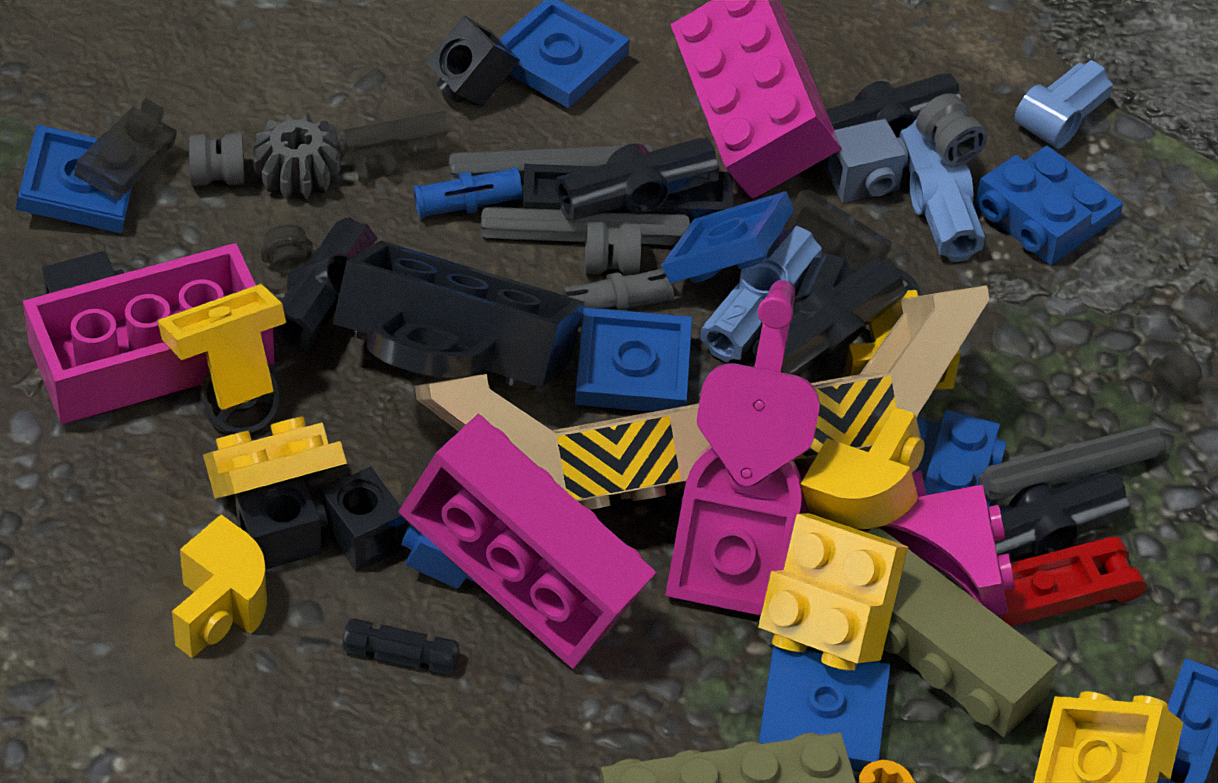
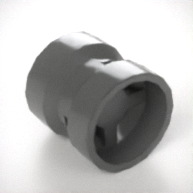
(955, 134)
(216, 159)
(625, 248)

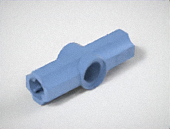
(943, 197)
(736, 321)

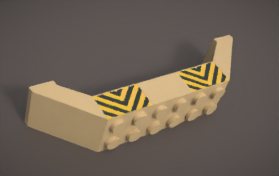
(659, 447)

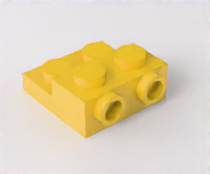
(287, 454)
(834, 592)
(1108, 740)

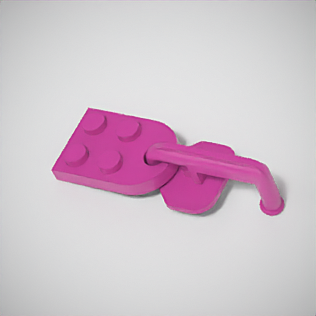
(745, 483)

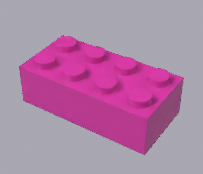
(755, 91)
(103, 338)
(526, 540)

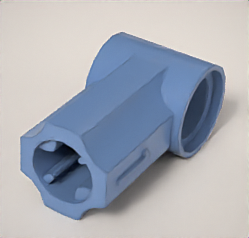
(1059, 109)

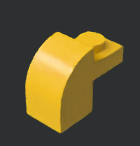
(865, 486)
(227, 586)

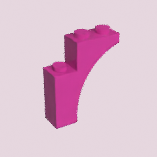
(957, 538)

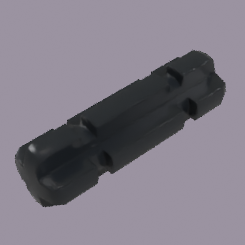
(400, 646)

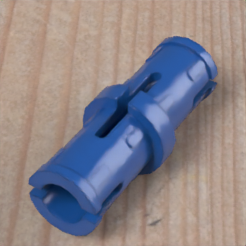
(502, 187)

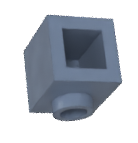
(868, 161)

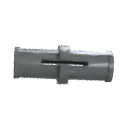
(623, 292)

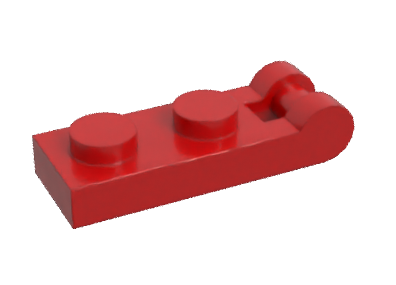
(1071, 581)

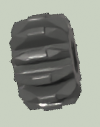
(297, 156)

